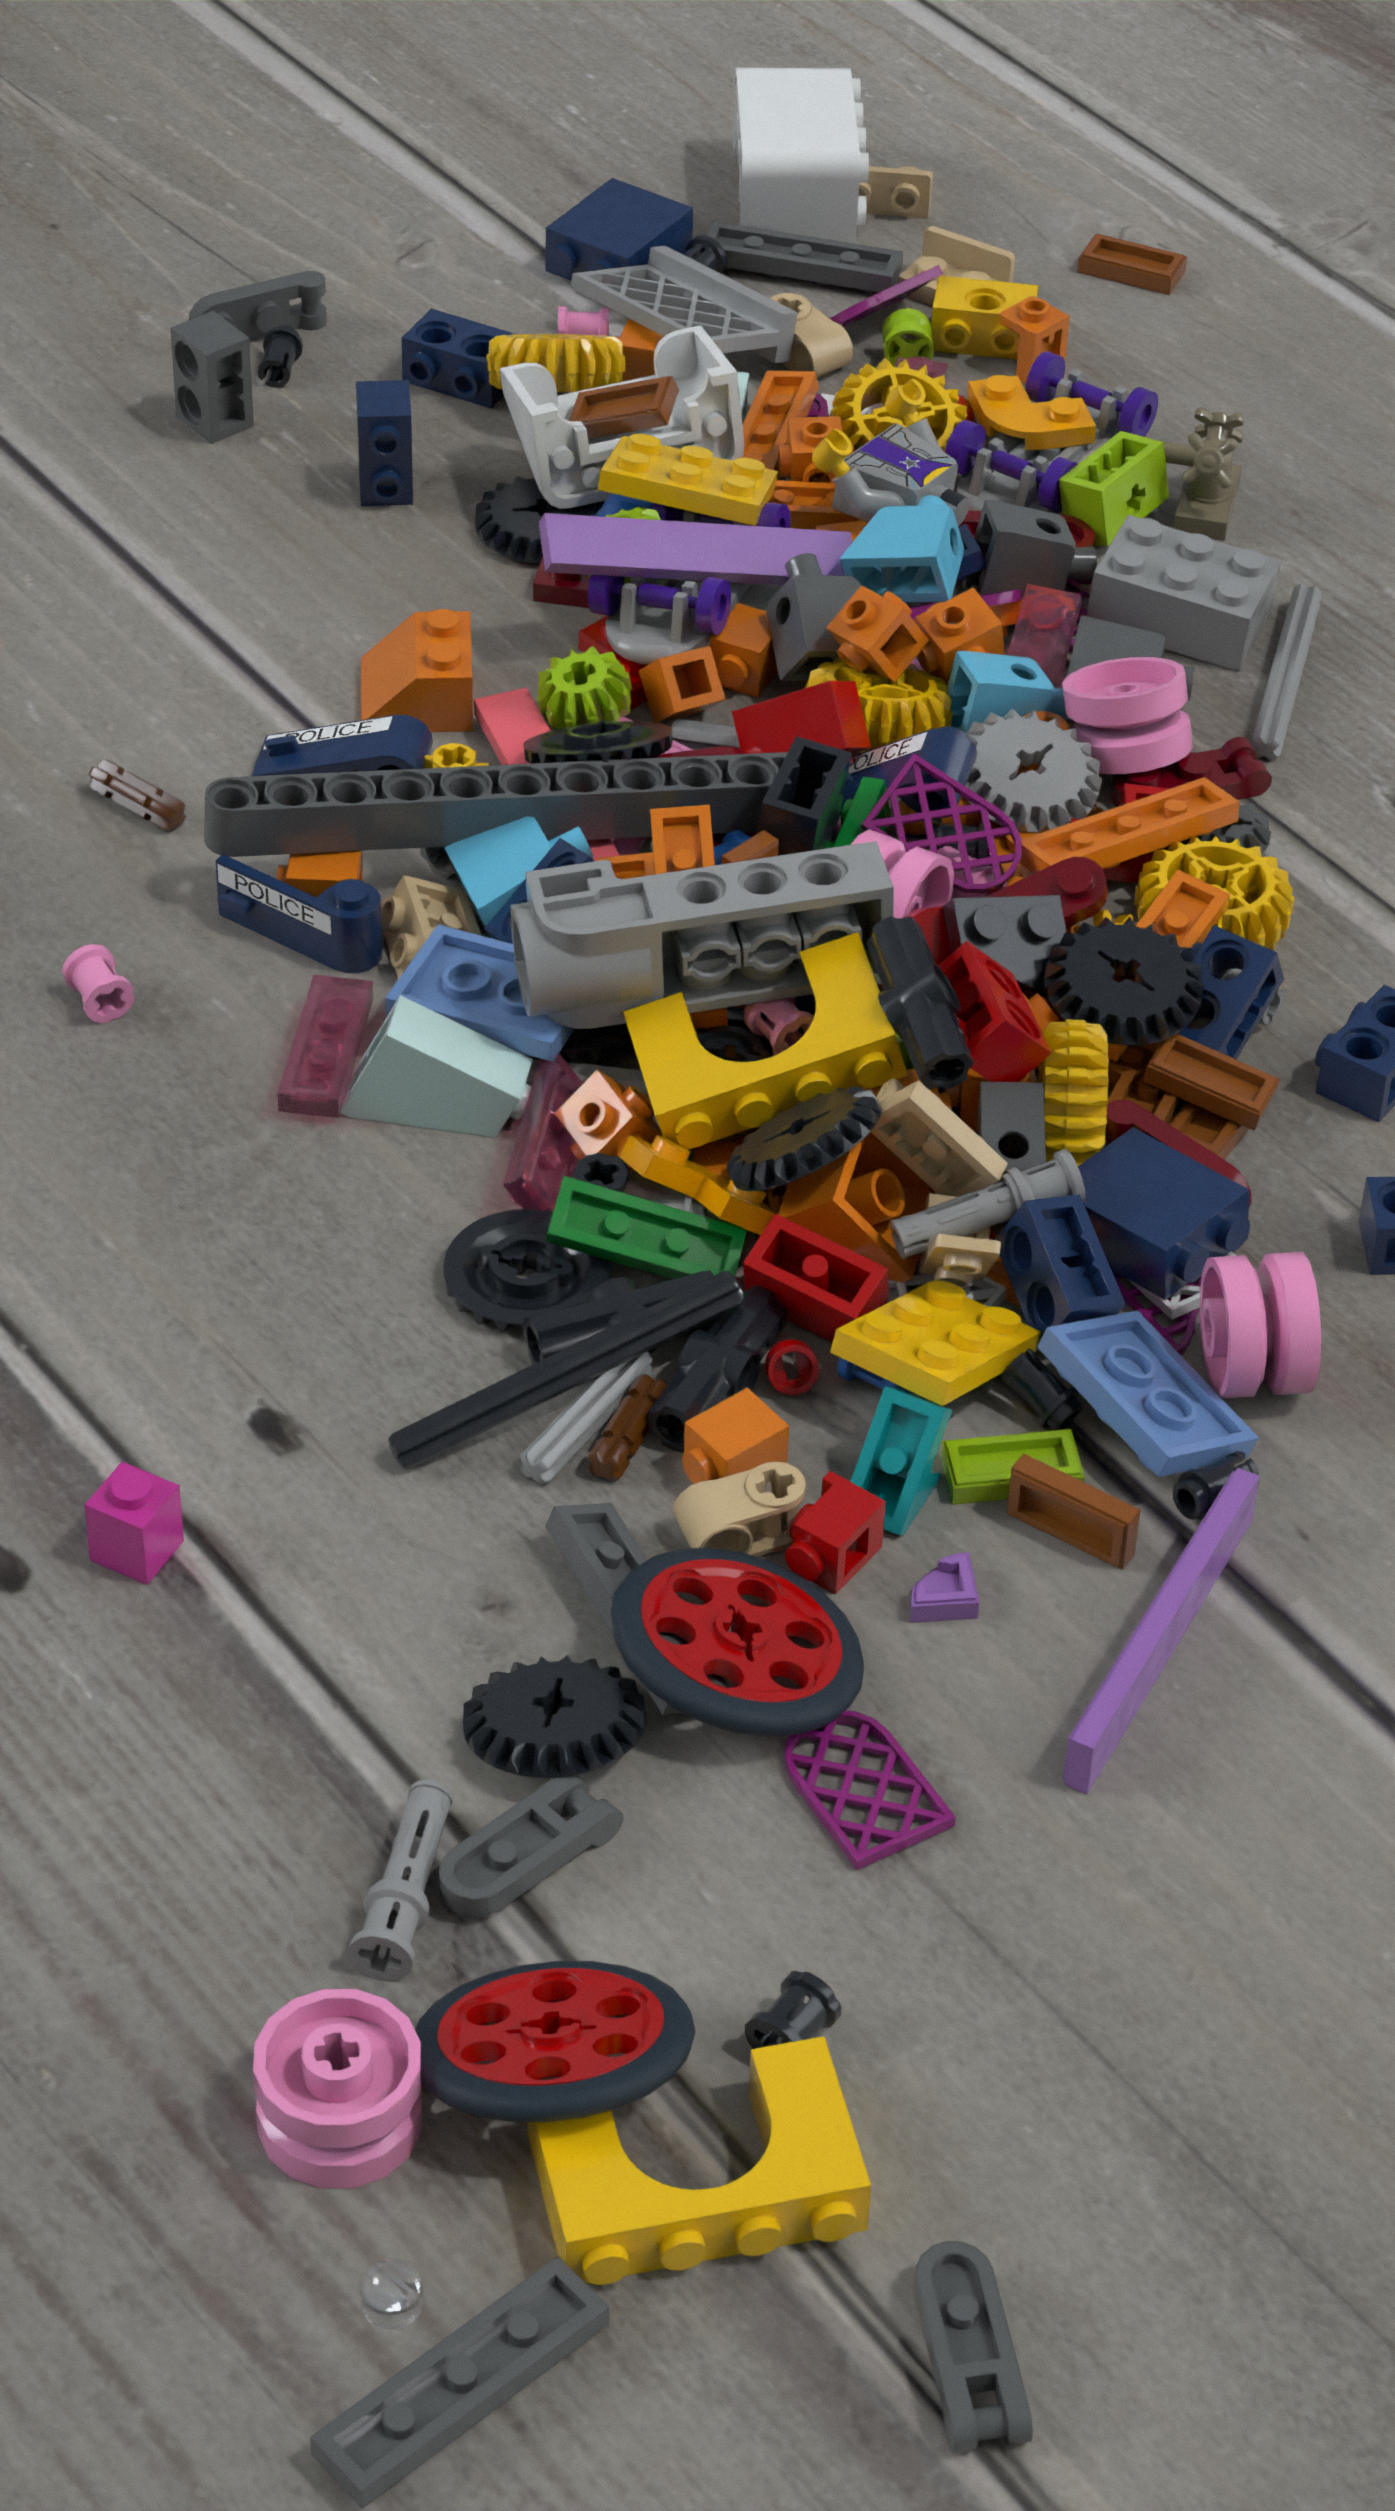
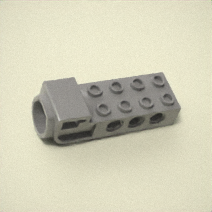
(713, 932)

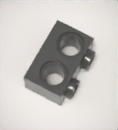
(212, 376)

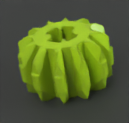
(583, 689)

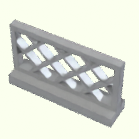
(682, 294)

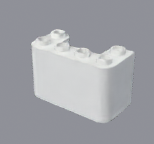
(800, 151)

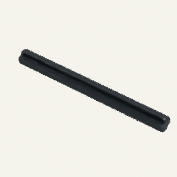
(565, 1370)

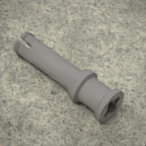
(989, 1205)
(425, 1818)

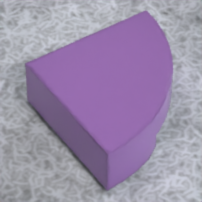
(946, 1592)

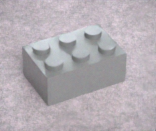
(1186, 587)

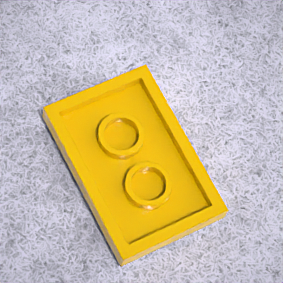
(688, 479)
(935, 1341)

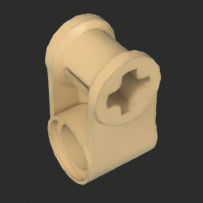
(817, 340)
(739, 1512)

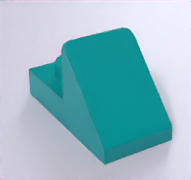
(900, 1455)

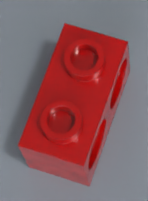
(994, 1016)

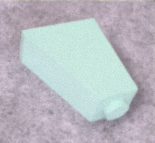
(437, 1076)

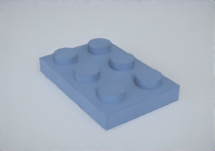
(478, 987)
(1146, 1392)

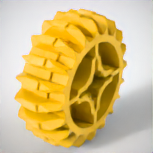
(572, 359)
(872, 388)
(892, 709)
(1258, 889)
(1075, 1088)

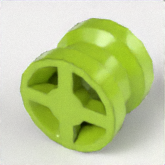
(902, 323)

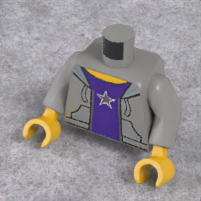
(894, 466)

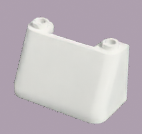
(570, 463)

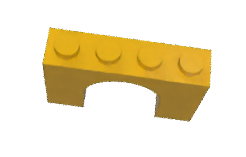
(711, 1098)
(804, 2188)

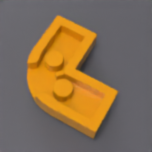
(1005, 407)
(668, 1165)

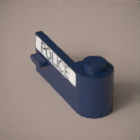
(366, 745)
(942, 747)
(334, 929)

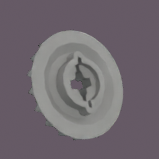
(1034, 800)

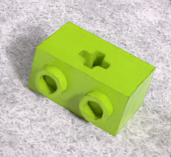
(1115, 482)

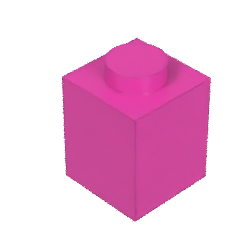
(134, 1522)

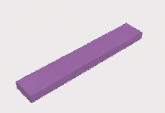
(683, 549)
(1160, 1631)

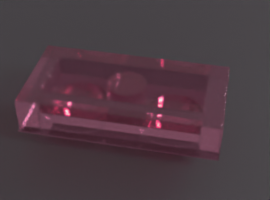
(1046, 628)

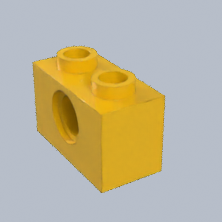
(969, 316)

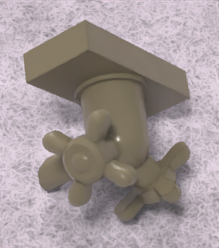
(1211, 477)

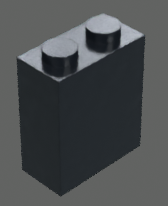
(805, 797)

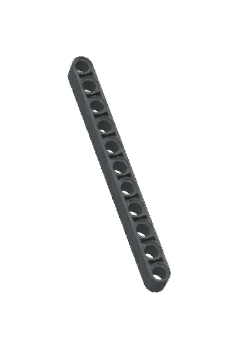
(458, 802)

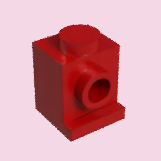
(836, 1533)

